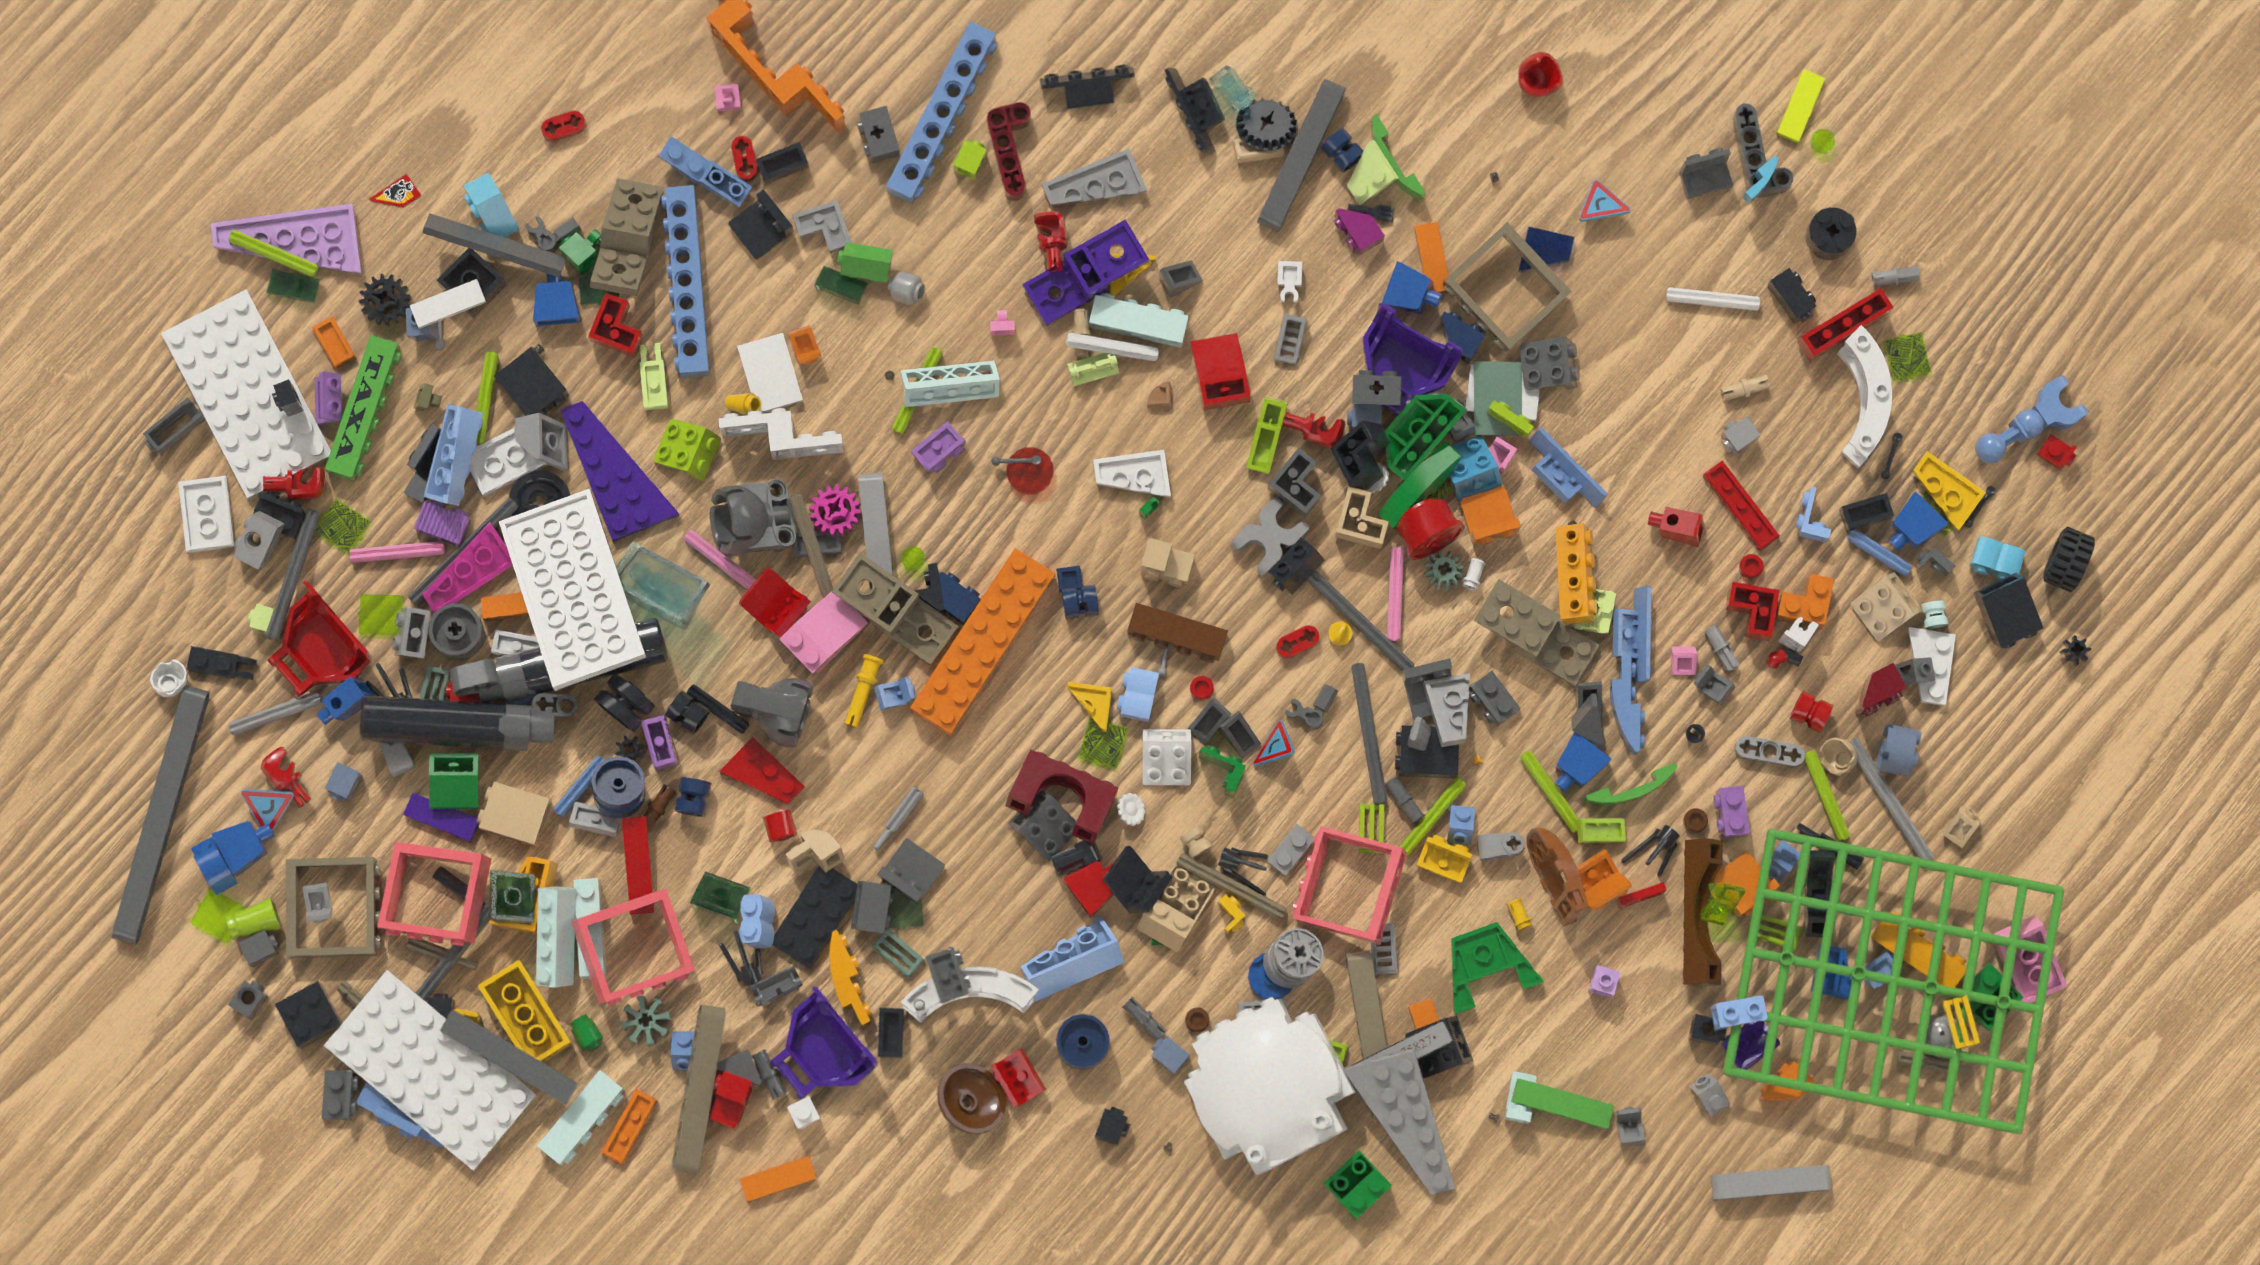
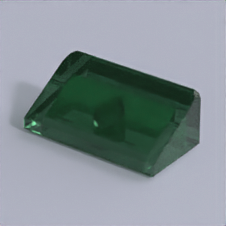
(840, 285)

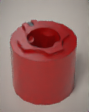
(780, 826)

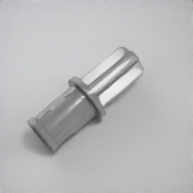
(1896, 276)
(1721, 647)

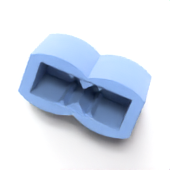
(1139, 694)
(757, 921)

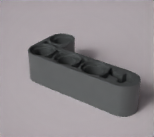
(1756, 151)

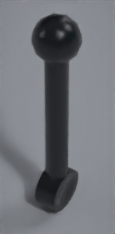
(1897, 437)
(1990, 491)

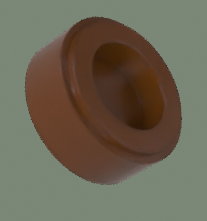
(1695, 820)
(1197, 1019)

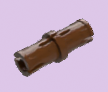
(658, 806)

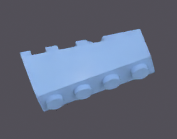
(453, 455)
(1074, 960)

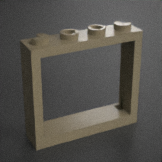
(1538, 265)
(373, 895)

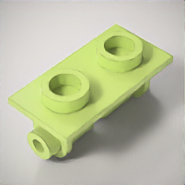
(1093, 368)

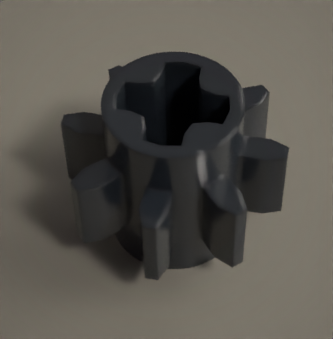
(2079, 645)
(627, 743)

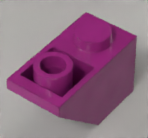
(1360, 229)

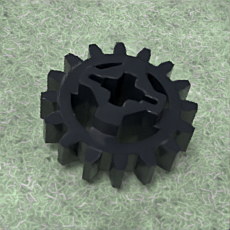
(387, 290)

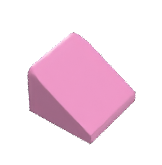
(1683, 660)

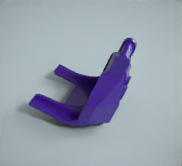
(1419, 360)
(823, 1048)

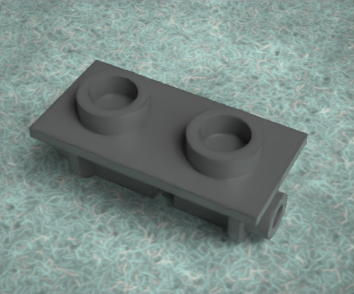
(779, 983)

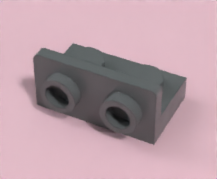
(1493, 698)
(339, 1095)

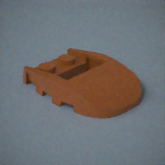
(1552, 858)

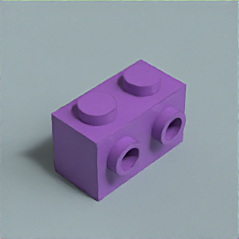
(1732, 812)

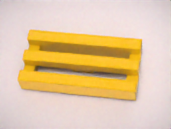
(1975, 1039)

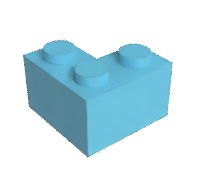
(490, 205)

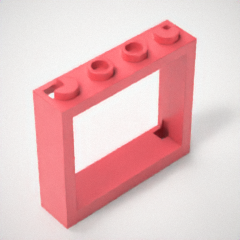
(1386, 895)
(473, 900)
(592, 961)

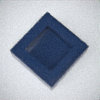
(1069, 577)

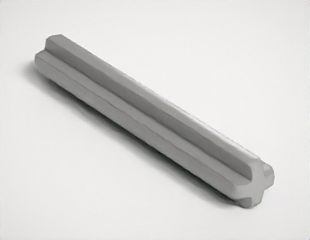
(275, 713)

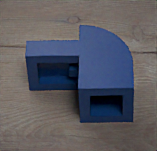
(213, 866)

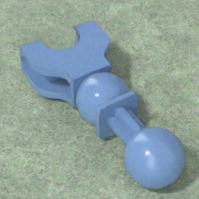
(2031, 422)

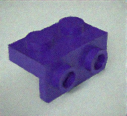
(1750, 1044)

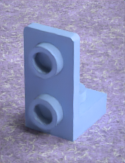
(1816, 530)
(1738, 1012)

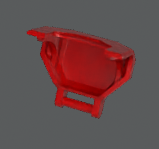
(318, 645)

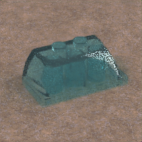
(660, 585)

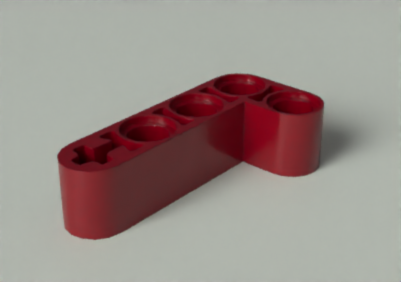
(1008, 153)

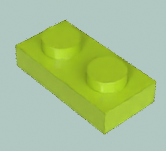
(1503, 413)

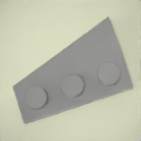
(1449, 706)

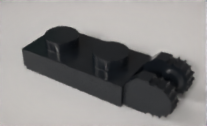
(218, 663)

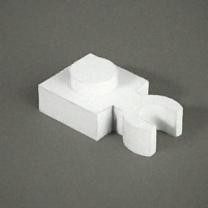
(1289, 277)

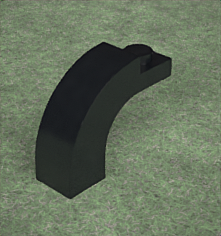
(1818, 886)

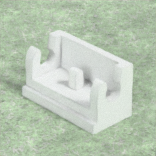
(1796, 638)

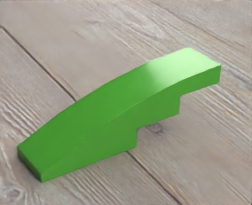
(1562, 1103)

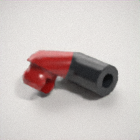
(1783, 655)

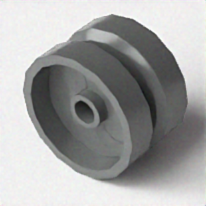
(449, 619)

